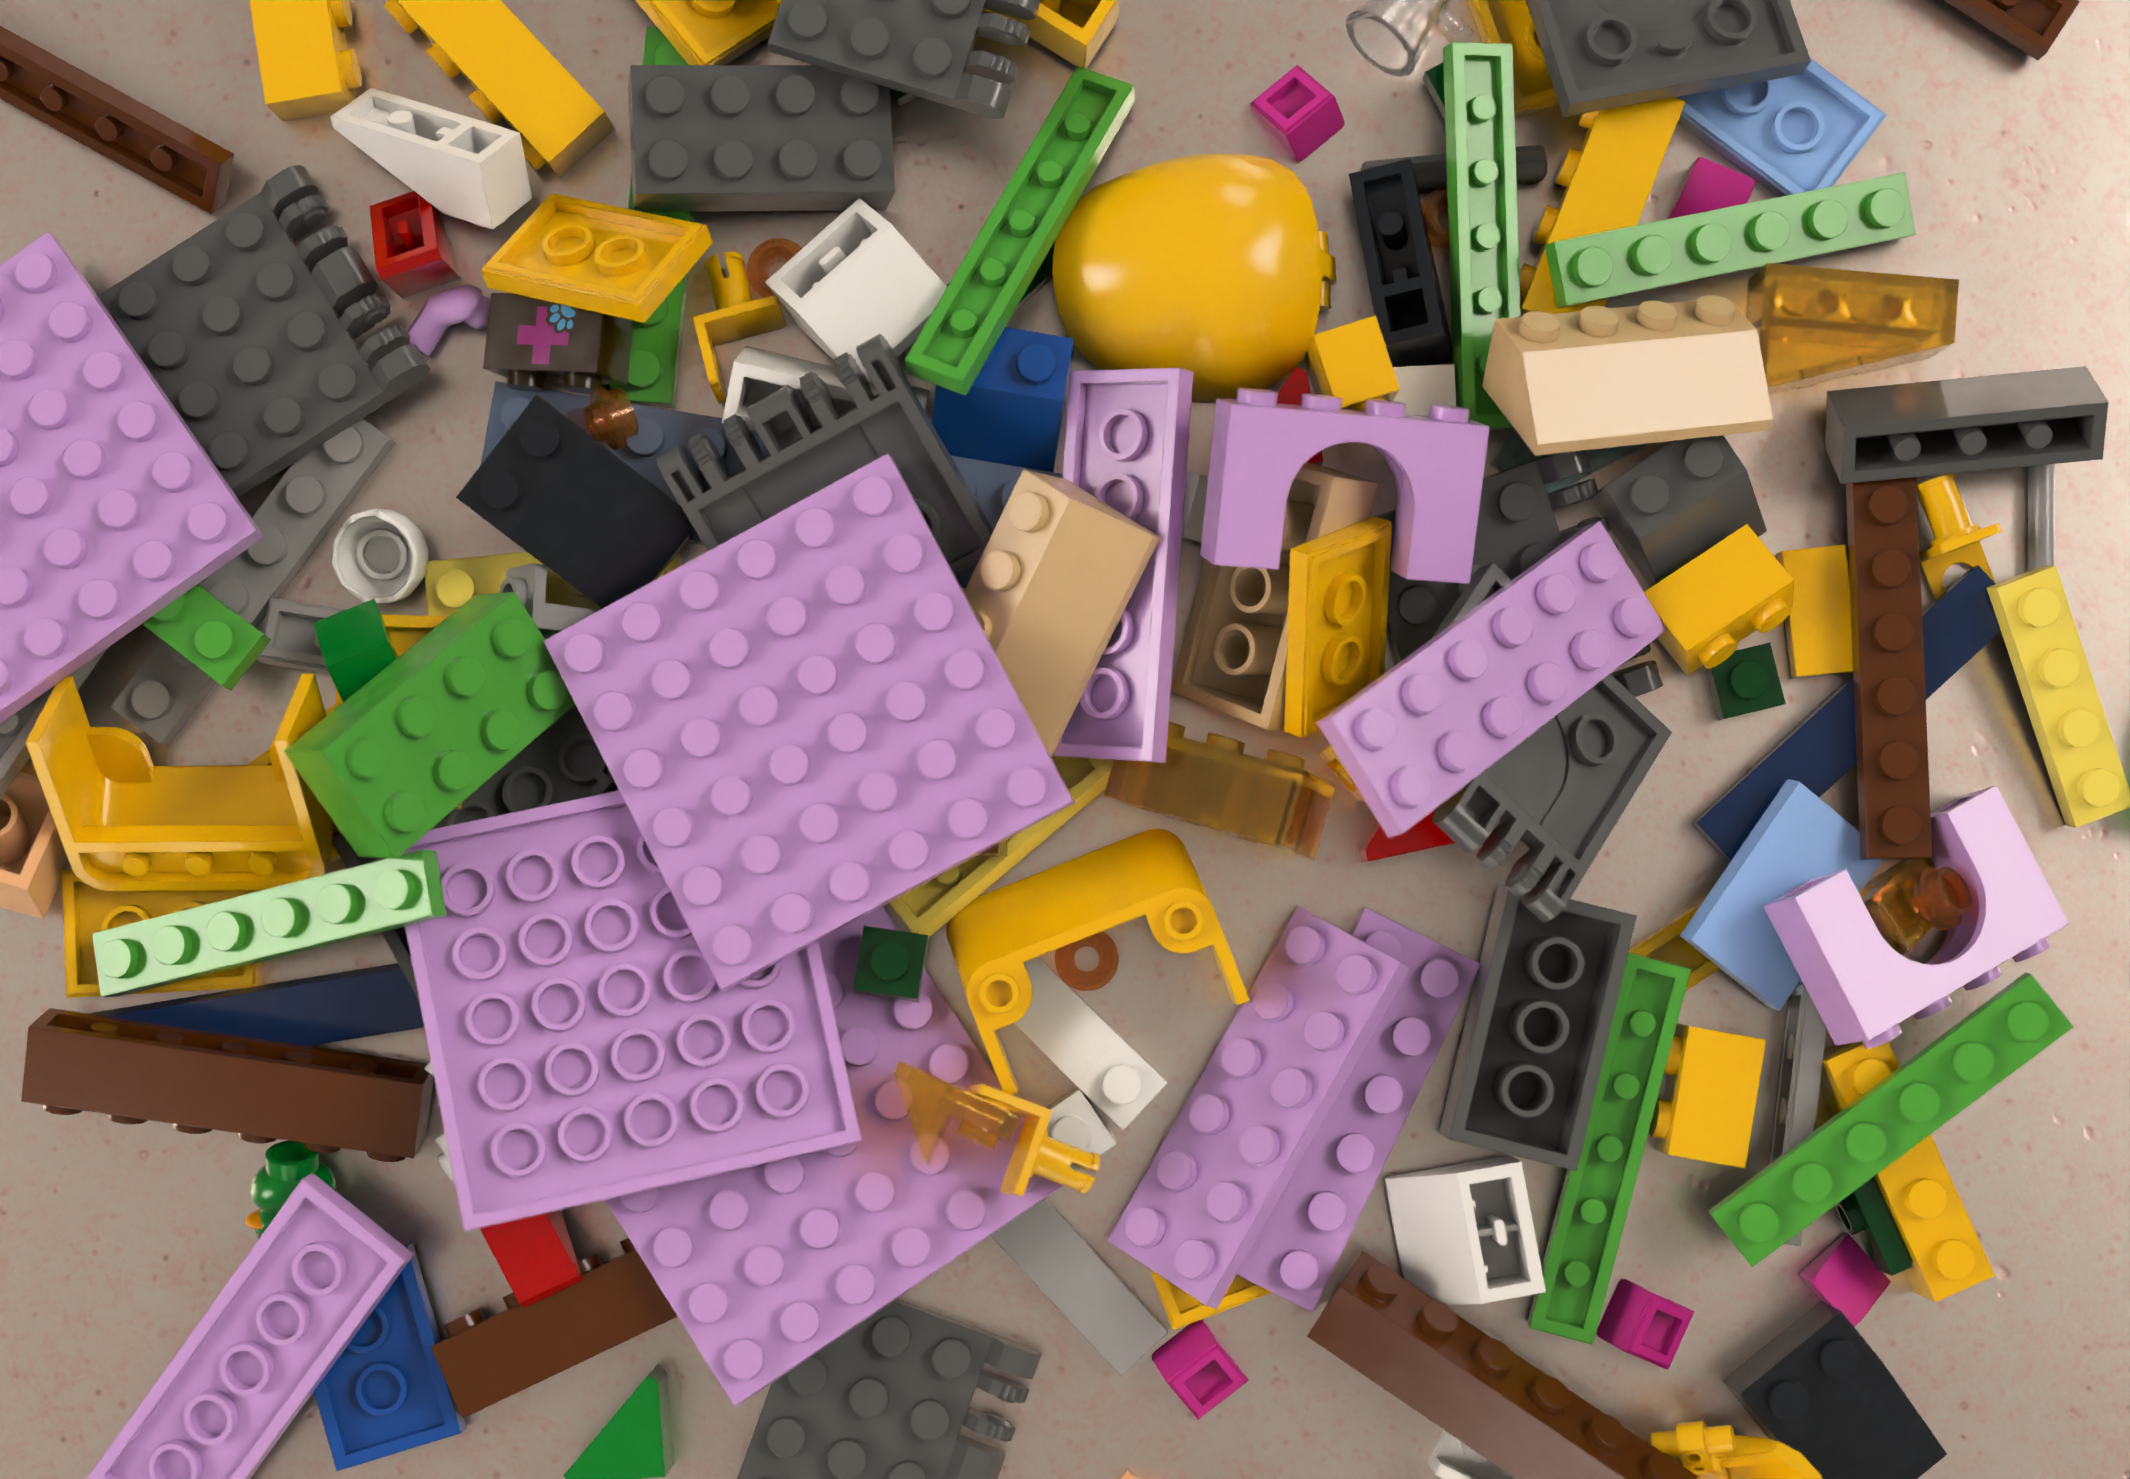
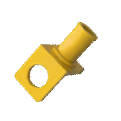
(735, 315)
(1953, 531)
(1035, 1151)

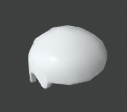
(379, 555)

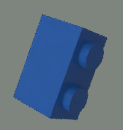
(1013, 404)

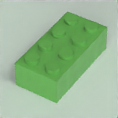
(433, 726)

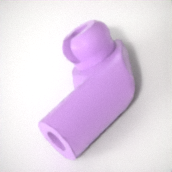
(447, 309)

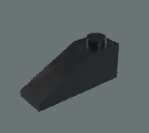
(1401, 265)

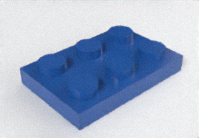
(387, 1383)

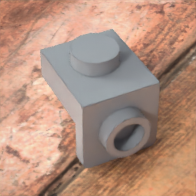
(530, 587)

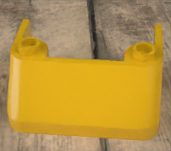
(178, 824)
(1068, 903)

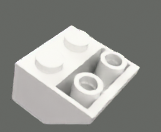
(858, 284)
(1466, 1231)

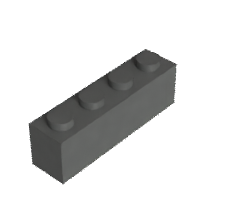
(1965, 425)

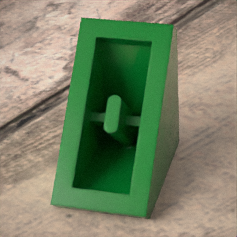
(355, 646)
(635, 1439)

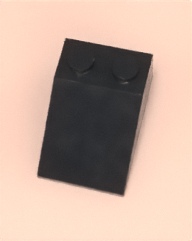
(576, 506)
(1834, 1402)

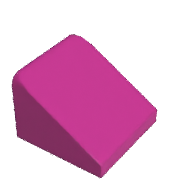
(1299, 113)
(1710, 188)
(1846, 1278)
(1644, 1323)
(1198, 1368)

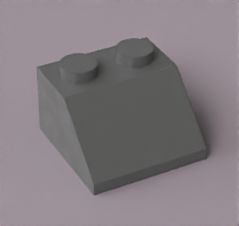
(1679, 504)

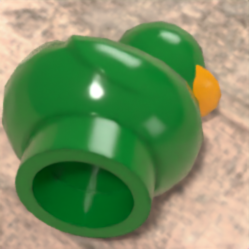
(275, 1181)

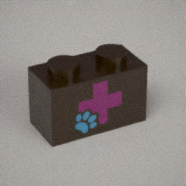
(555, 343)

